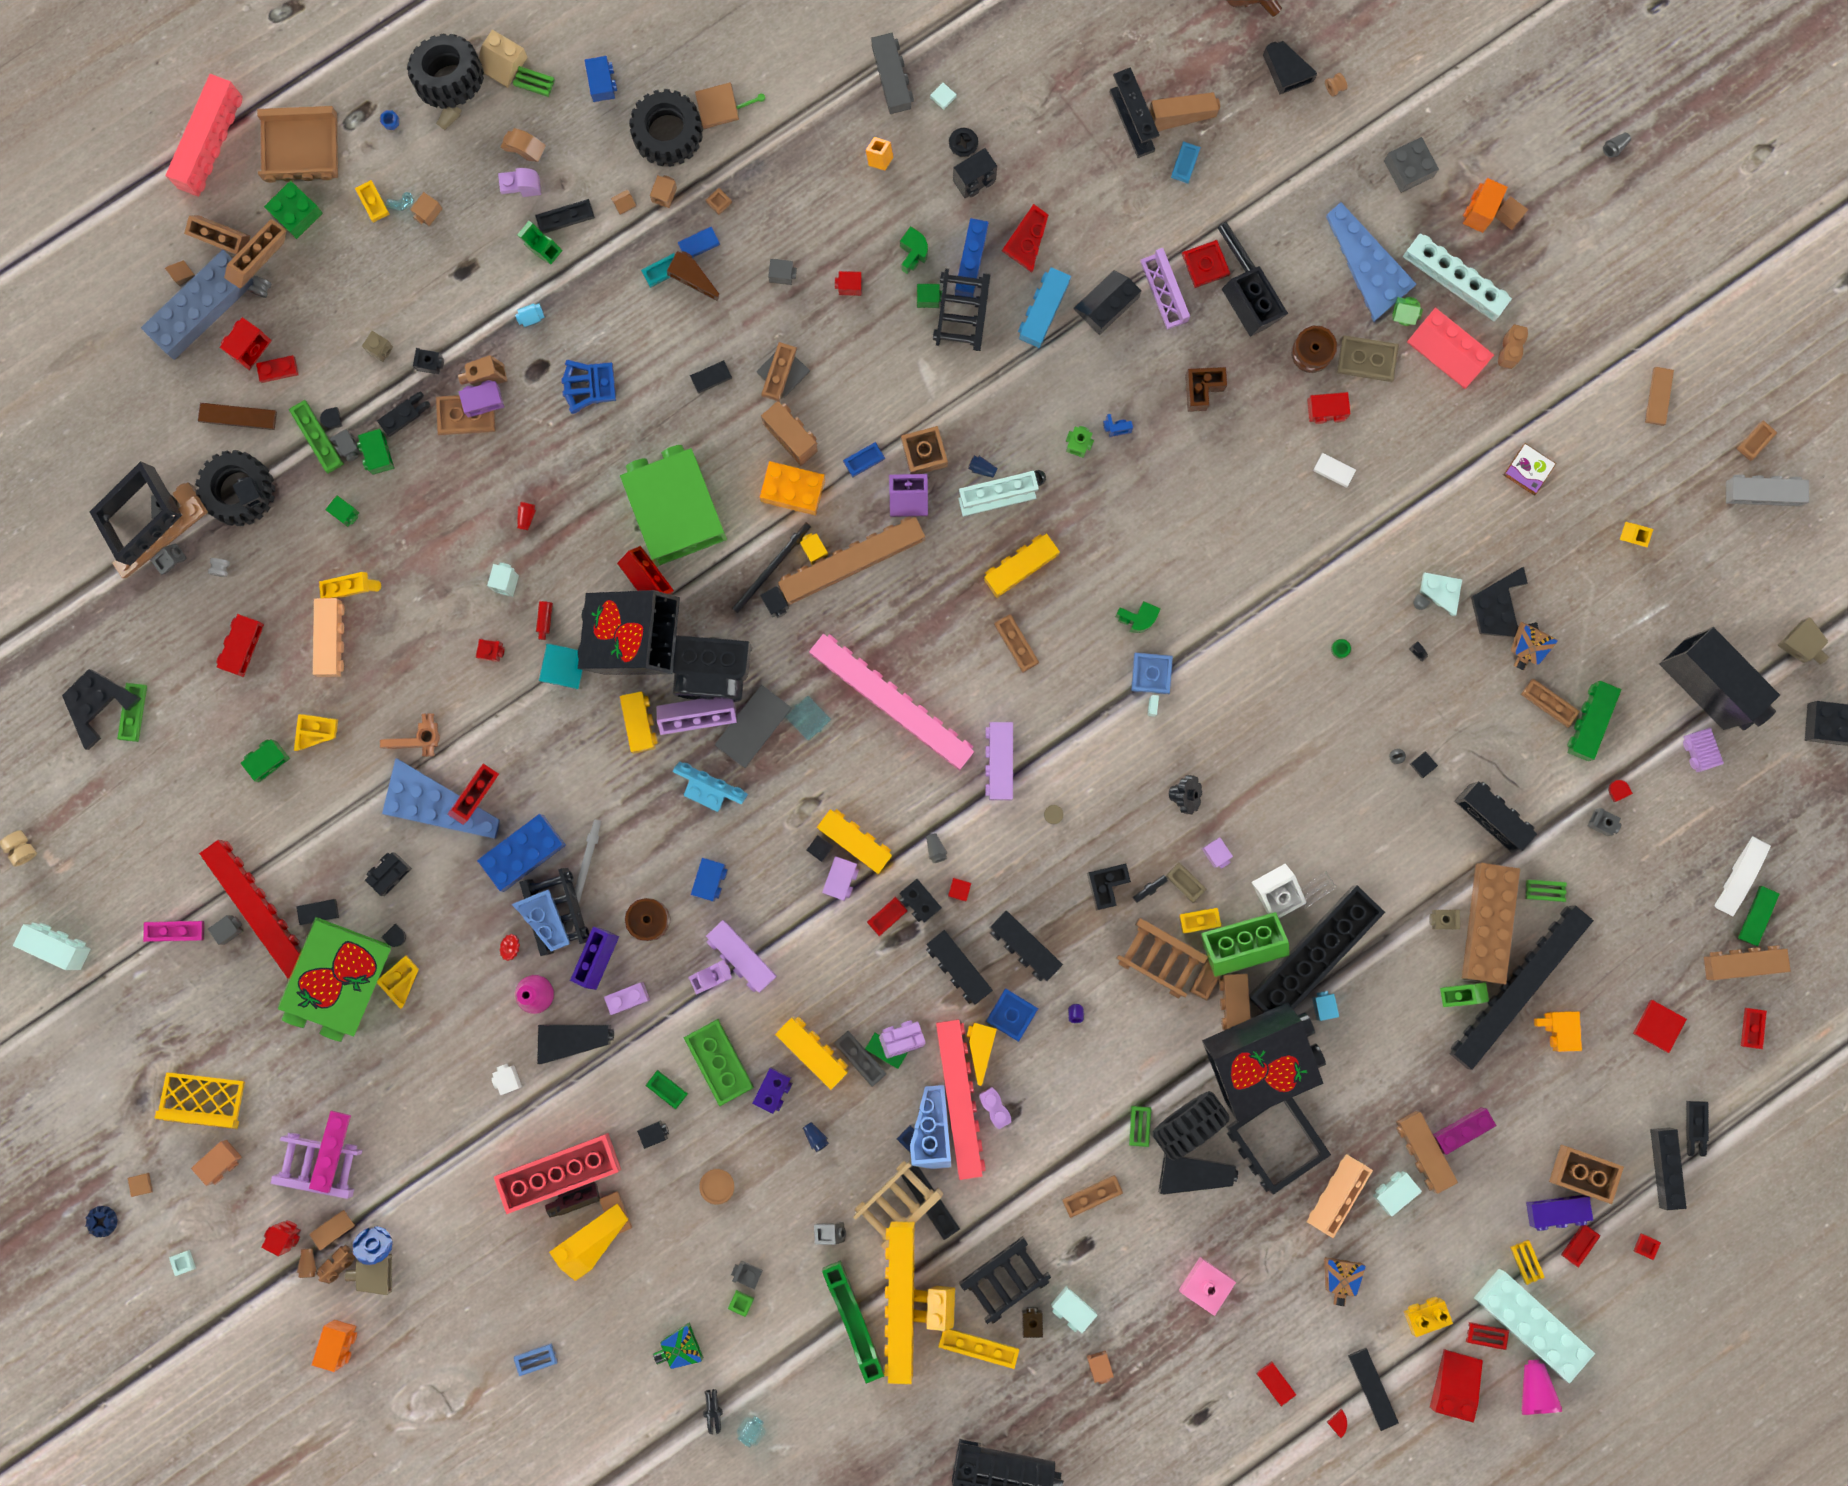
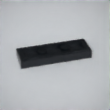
(565, 216)

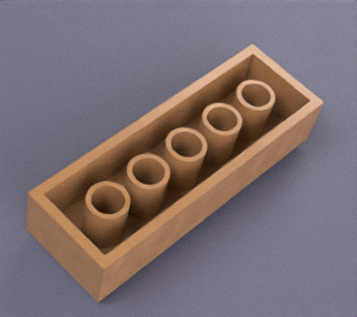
(1491, 923)

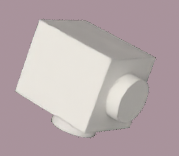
(506, 1079)

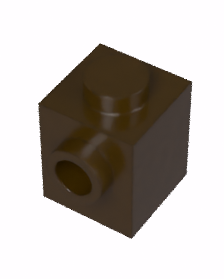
(1032, 1323)

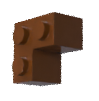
(1200, 383)

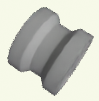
(218, 567)

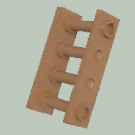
(1177, 949)

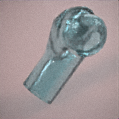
(402, 204)

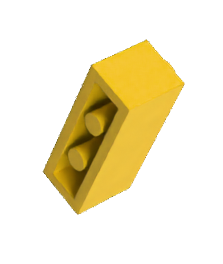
(638, 722)

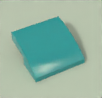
(560, 667)

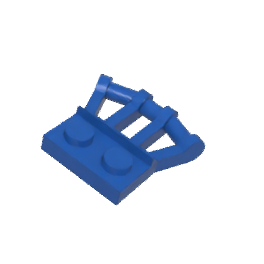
(600, 384)

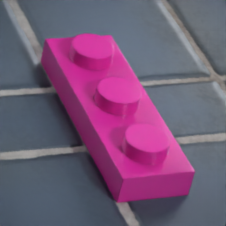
(173, 931)

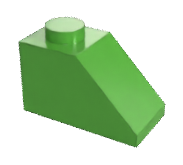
(1464, 994)

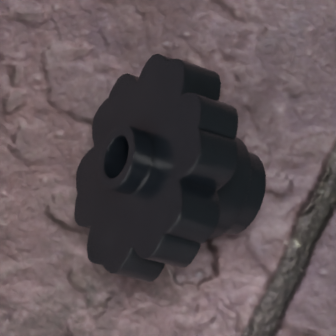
(1187, 794)

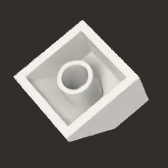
(1278, 891)

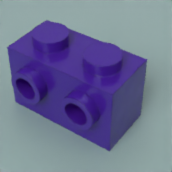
(772, 1090)

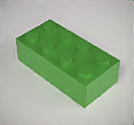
(1245, 944)

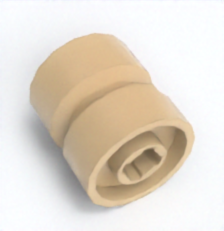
(18, 849)

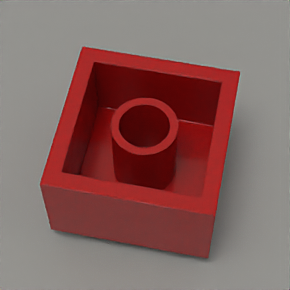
(245, 343)

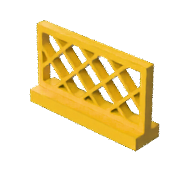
(202, 1117)

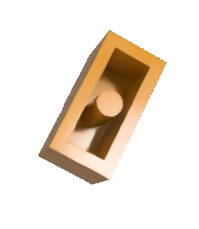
(1564, 1028)

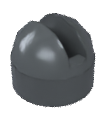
(1421, 602)
(1399, 760)

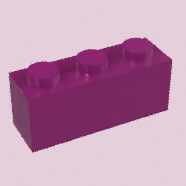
(1464, 1130)

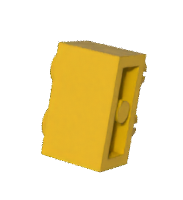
(940, 1307)
(1428, 1316)

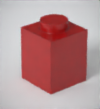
(849, 283)

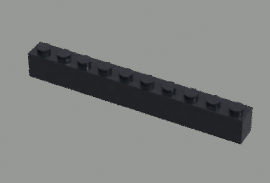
(1521, 986)

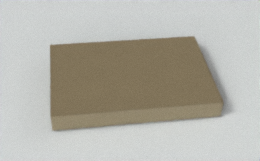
(1367, 358)

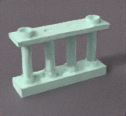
(998, 493)

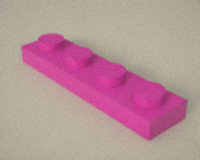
(329, 1151)

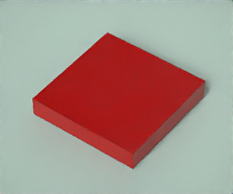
(1206, 263)
(1659, 1026)

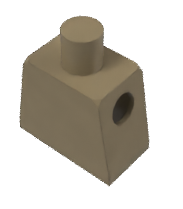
(1805, 642)
(372, 1278)

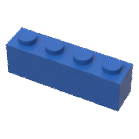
(972, 255)

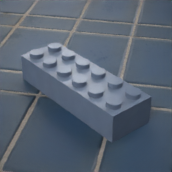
(194, 307)

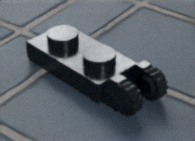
(403, 414)
(1697, 1126)

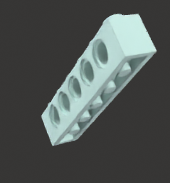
(1460, 287)

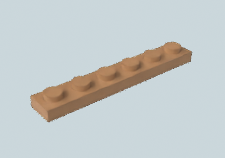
(191, 513)

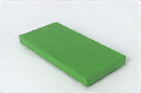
(718, 1062)

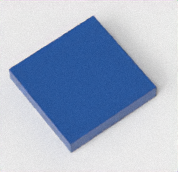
(1011, 1015)

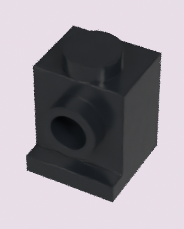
(433, 366)

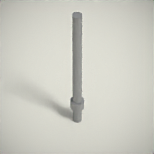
(592, 839)

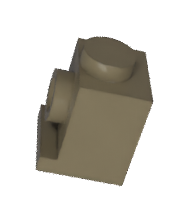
(1453, 917)

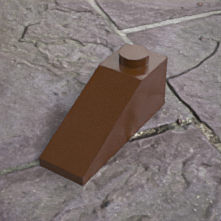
(688, 272)

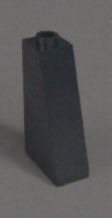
(562, 1041)
(1194, 1174)

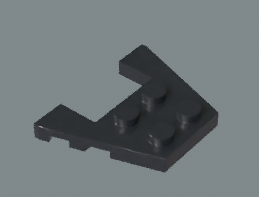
(1495, 608)
(88, 698)

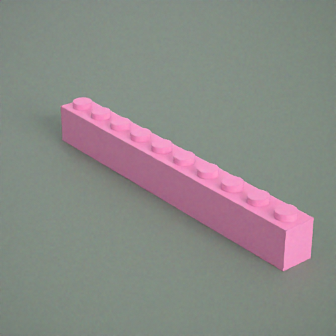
(891, 701)

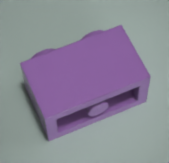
(481, 398)

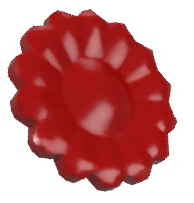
(509, 947)

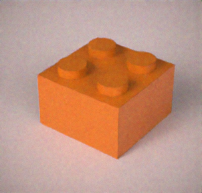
(1484, 204)
(334, 1345)

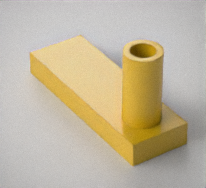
(348, 585)

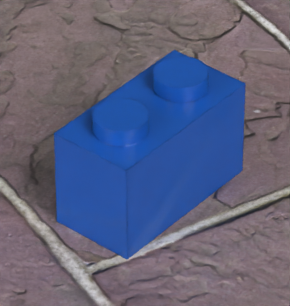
(600, 79)
(709, 879)

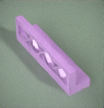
(1171, 285)

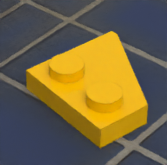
(314, 730)
(399, 980)

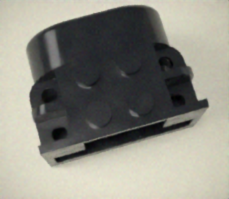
(710, 668)

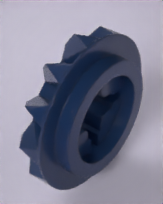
(110, 1221)

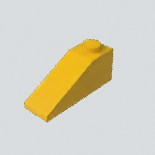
(981, 1042)

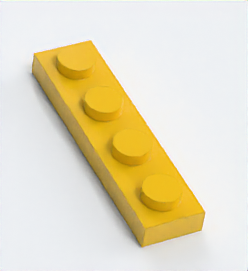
(979, 1348)

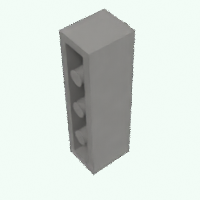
(1767, 491)

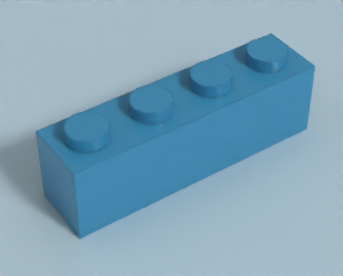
(1045, 307)

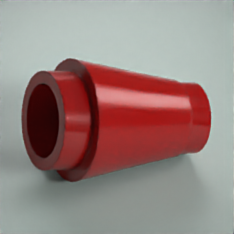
(525, 515)

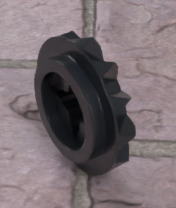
(968, 135)

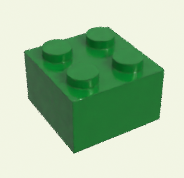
(293, 209)

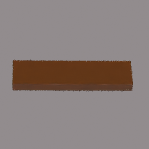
(237, 416)

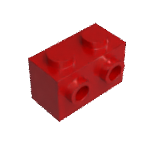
(281, 1238)

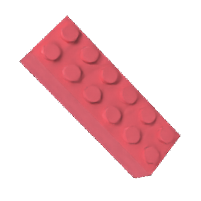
(204, 135)
(557, 1173)

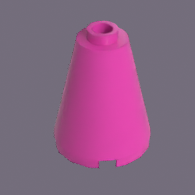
(540, 993)
(1538, 1390)

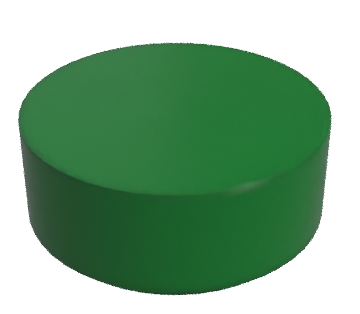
(1341, 648)

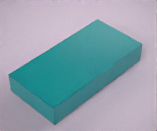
(657, 271)

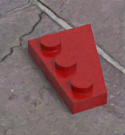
(1026, 239)

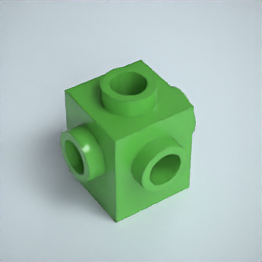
(1079, 447)

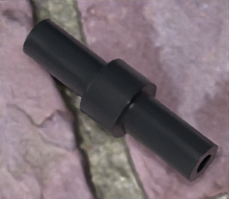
(1150, 889)

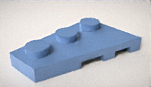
(544, 919)

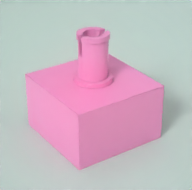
(1207, 1286)

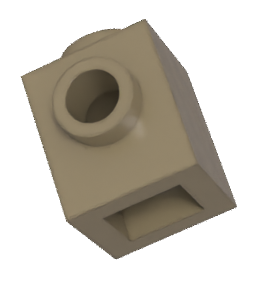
(377, 346)

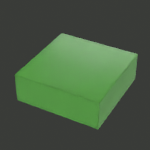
(741, 1303)

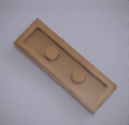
(779, 371)
(1659, 396)
(1016, 643)
(1550, 703)
(1092, 1196)

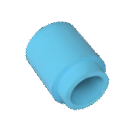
(529, 314)

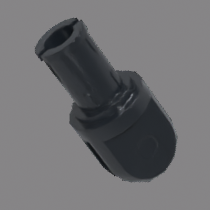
(712, 1411)

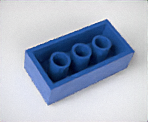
(521, 852)

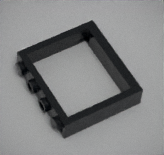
(118, 496)
(1256, 1168)

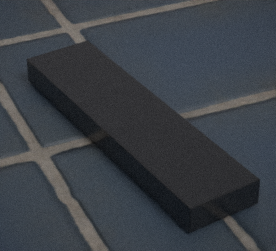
(938, 1212)
(1373, 1389)

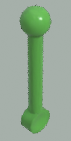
(761, 97)

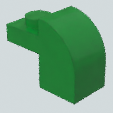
(539, 243)
(916, 246)
(1142, 620)

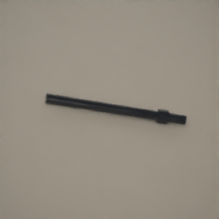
(795, 540)

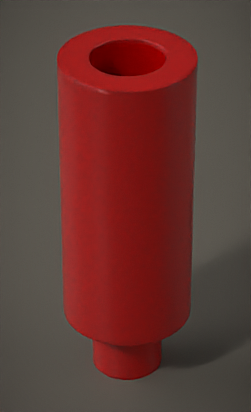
(544, 619)

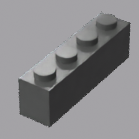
(891, 73)

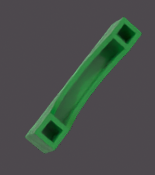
(854, 1322)

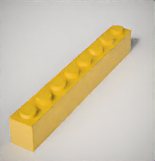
(900, 1302)

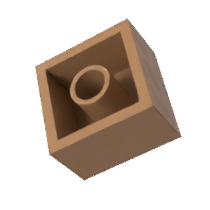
(924, 451)

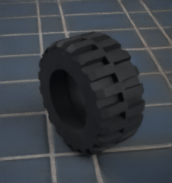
(440, 53)
(659, 105)
(218, 471)
(1191, 1125)

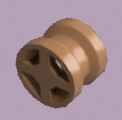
(1336, 84)

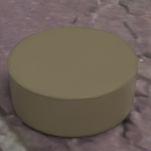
(1053, 814)

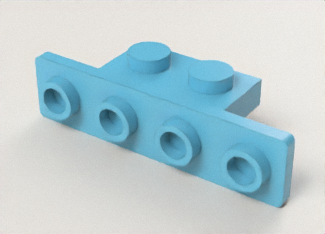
(708, 789)

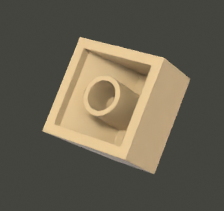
(501, 58)

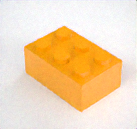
(792, 488)

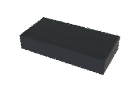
(711, 376)
(325, 910)

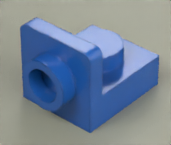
(1119, 428)

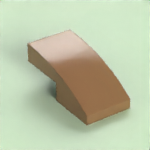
(331, 1230)

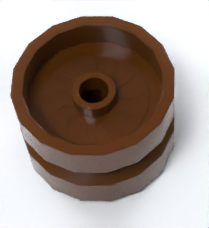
(1314, 349)
(658, 923)

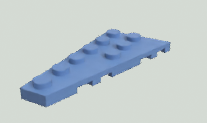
(1371, 265)
(426, 801)

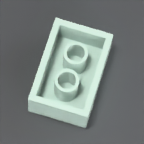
(52, 946)

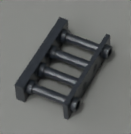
(1134, 112)
(980, 302)
(531, 888)
(987, 1271)

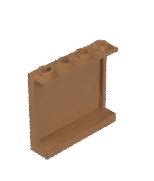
(298, 143)

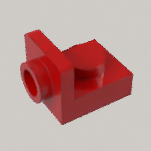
(490, 650)

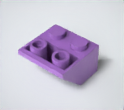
(908, 495)

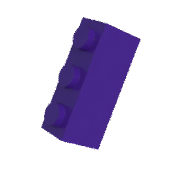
(594, 958)
(1559, 1212)

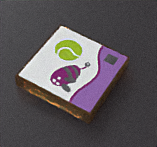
(1529, 469)

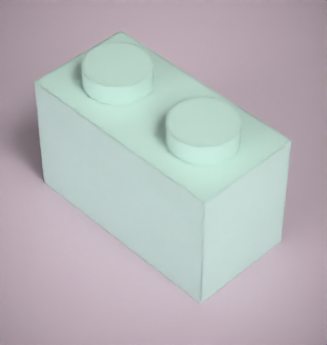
(503, 579)
(1396, 1193)
(1074, 1310)

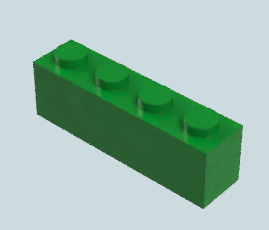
(1594, 720)

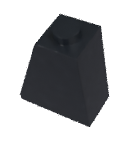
(1287, 67)

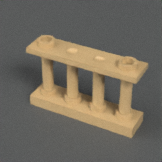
(917, 1210)

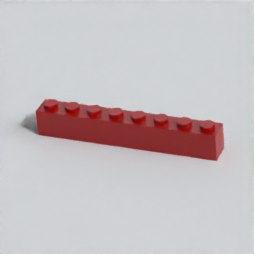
(252, 904)

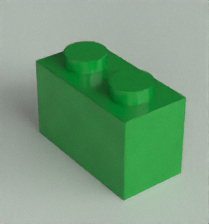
(375, 451)
(264, 760)

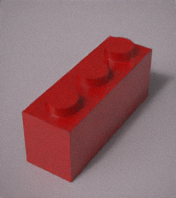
(643, 572)
(239, 645)
(473, 794)

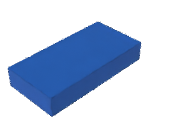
(699, 242)
(864, 459)

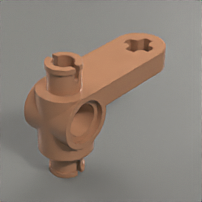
(427, 747)

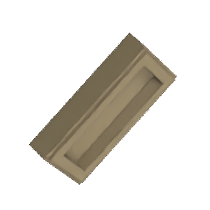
(1186, 882)

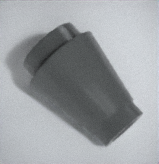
(1615, 145)
(936, 850)

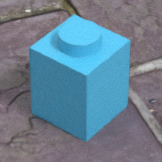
(1325, 1006)

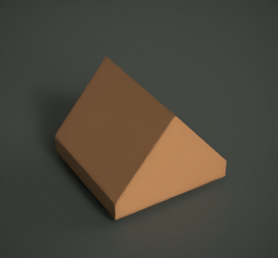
(623, 202)

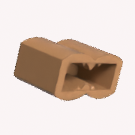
(1513, 346)

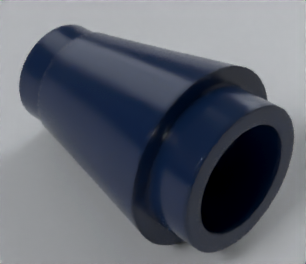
(982, 467)
(815, 1137)

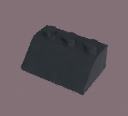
(1108, 301)
(1254, 301)

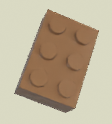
(790, 432)
(1586, 1174)

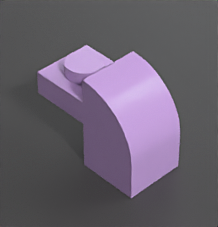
(522, 180)
(710, 977)

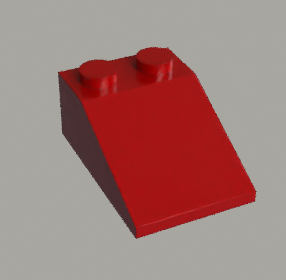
(1457, 1386)

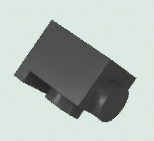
(346, 445)
(1598, 822)

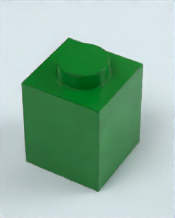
(928, 295)
(342, 511)

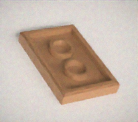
(453, 420)

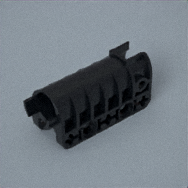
(992, 1467)

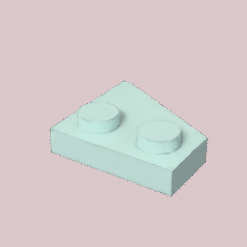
(1442, 590)

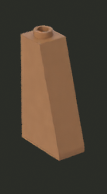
(1183, 110)

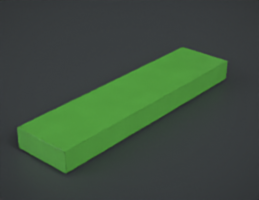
(316, 436)

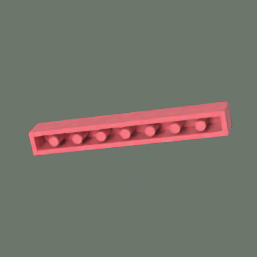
(959, 1099)

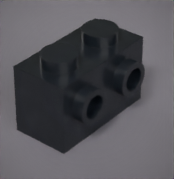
(920, 901)

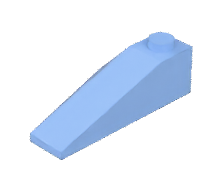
(931, 1138)

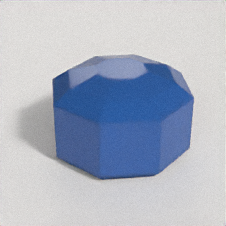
(389, 119)

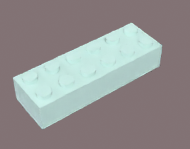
(1534, 1325)

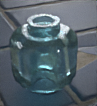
(751, 1431)

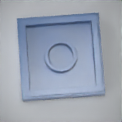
(1152, 673)

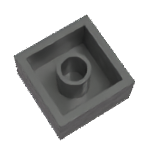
(1411, 164)

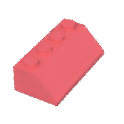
(1450, 348)

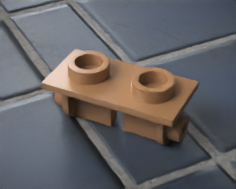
(330, 1271)

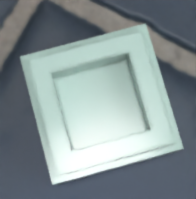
(943, 96)
(1153, 705)
(182, 1263)

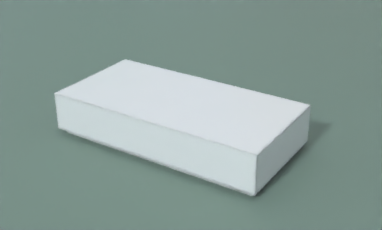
(1334, 470)

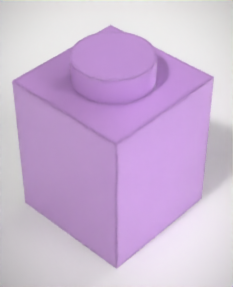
(1217, 853)

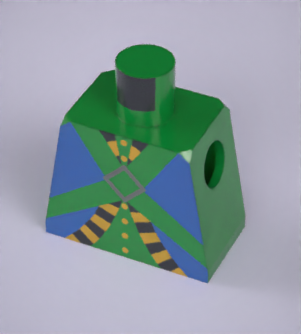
(679, 1348)

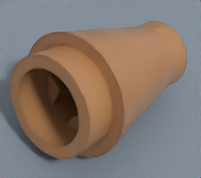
(306, 1264)

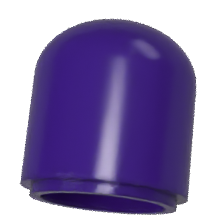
(1076, 1013)

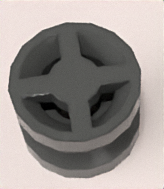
(260, 286)

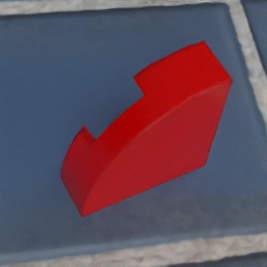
(1338, 1423)

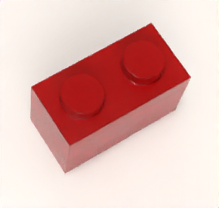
(1328, 407)

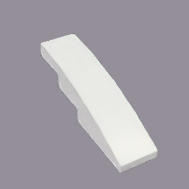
(1743, 876)

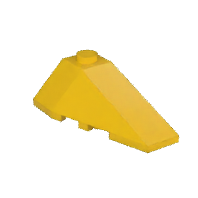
(585, 1247)

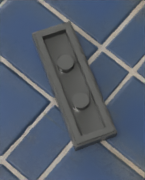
(860, 1058)

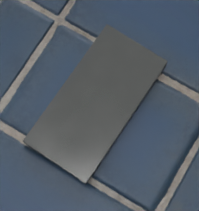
(753, 726)

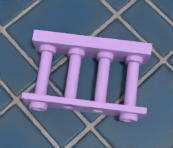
(303, 1181)

